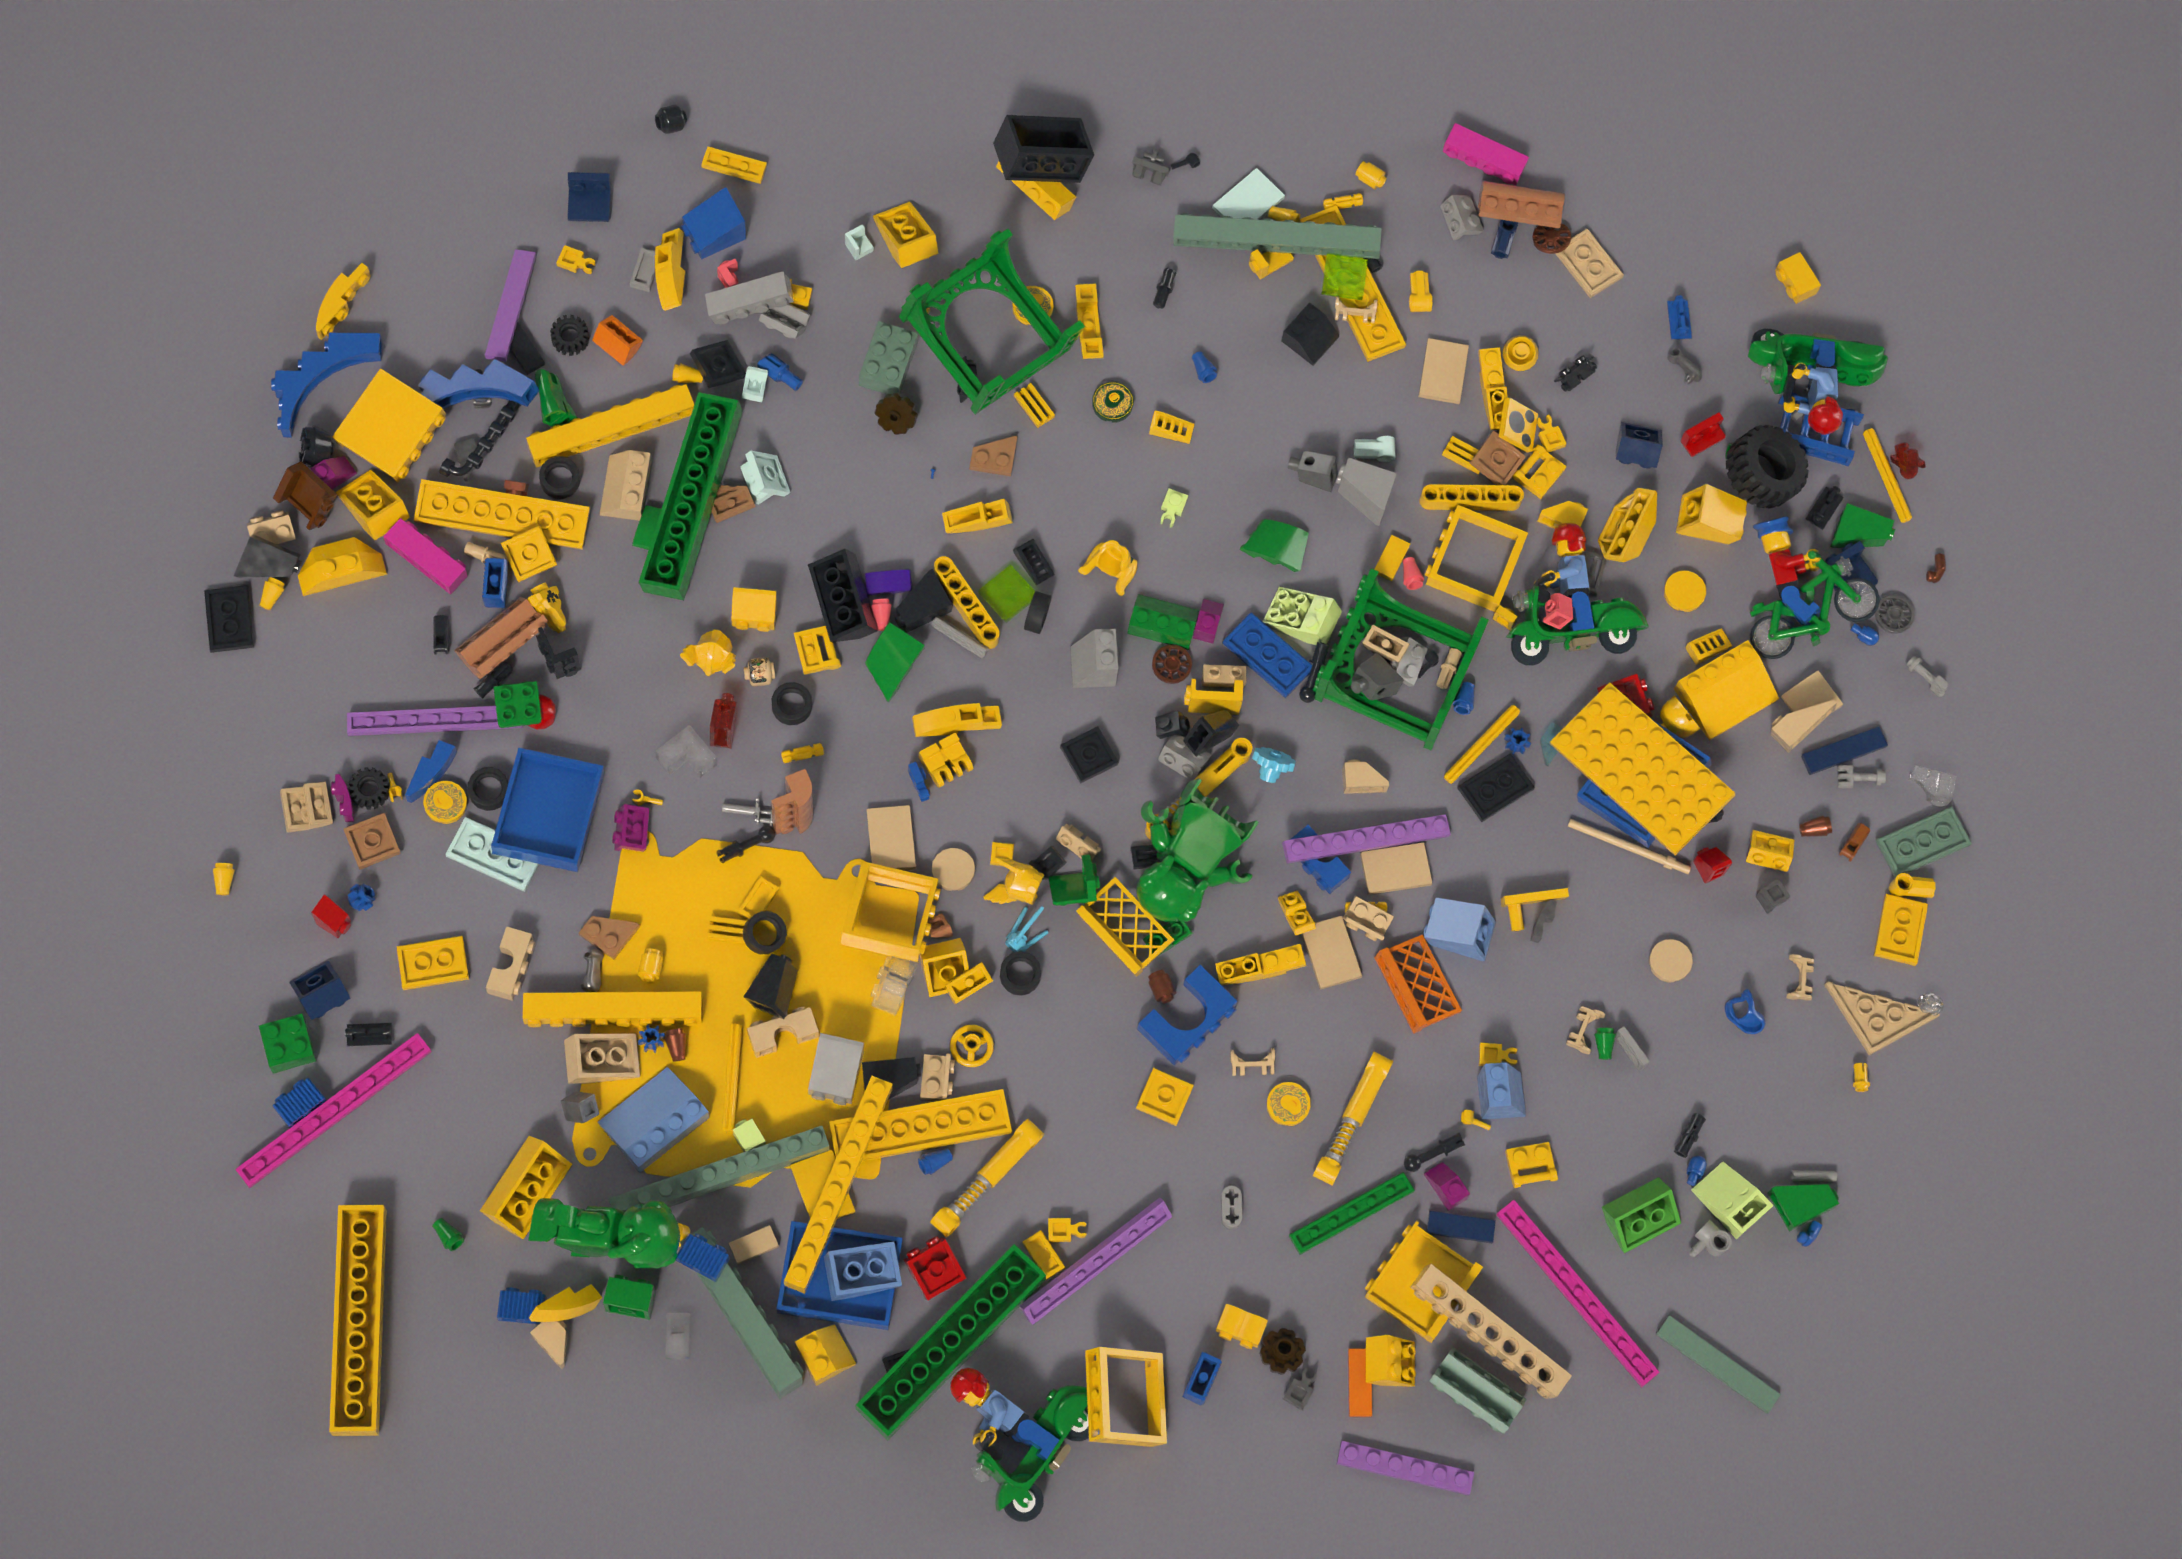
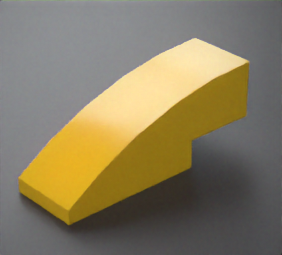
(977, 517)
(567, 1305)

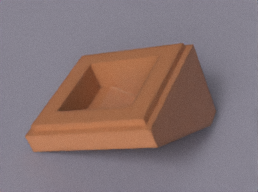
(940, 927)

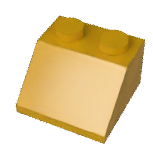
(754, 609)
(942, 964)
(824, 1353)

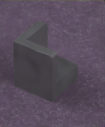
(1772, 896)
(580, 1107)

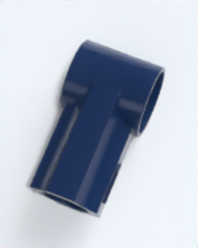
(1504, 239)

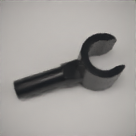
(1192, 159)
(1432, 659)

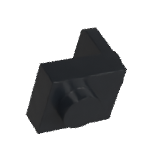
(1172, 724)
(1048, 862)

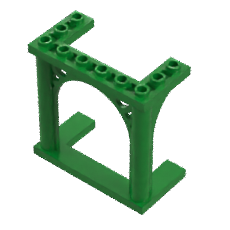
(999, 265)
(1375, 600)

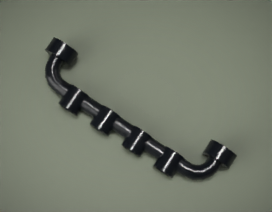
(484, 444)

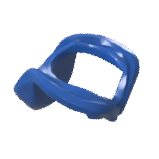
(1753, 1021)

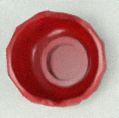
(548, 713)

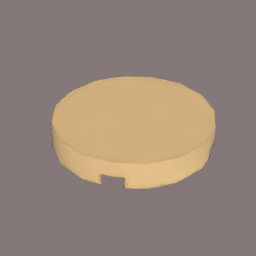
(953, 869)
(1670, 960)

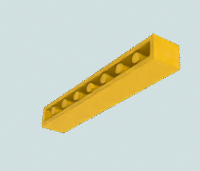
(611, 425)
(612, 1008)

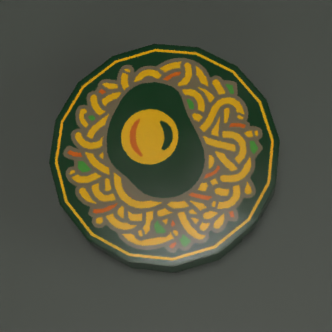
(1112, 402)

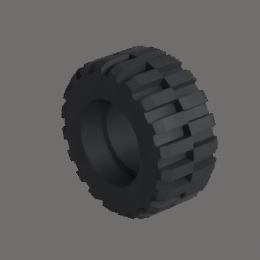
(1752, 480)

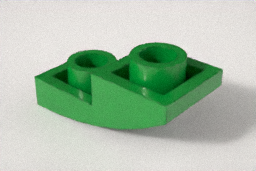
(646, 527)
(1177, 930)

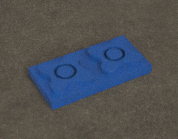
(1268, 655)

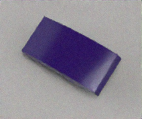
(888, 581)

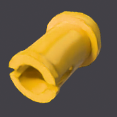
(1861, 1077)

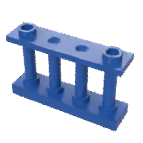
(1822, 448)

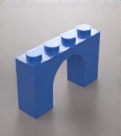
(1177, 1043)

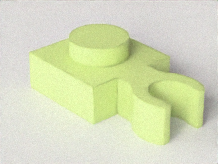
(1173, 505)

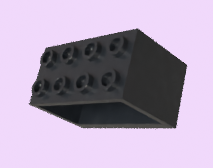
(1043, 148)

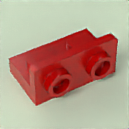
(1703, 435)

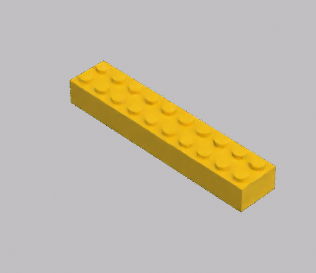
(358, 1320)

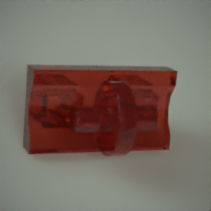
(1907, 460)

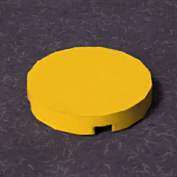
(1684, 591)

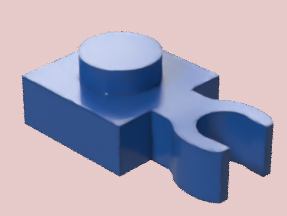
(918, 776)

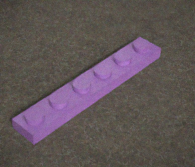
(1405, 1468)

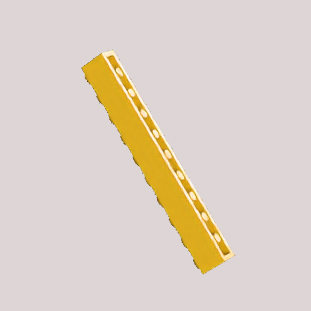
(838, 1184)

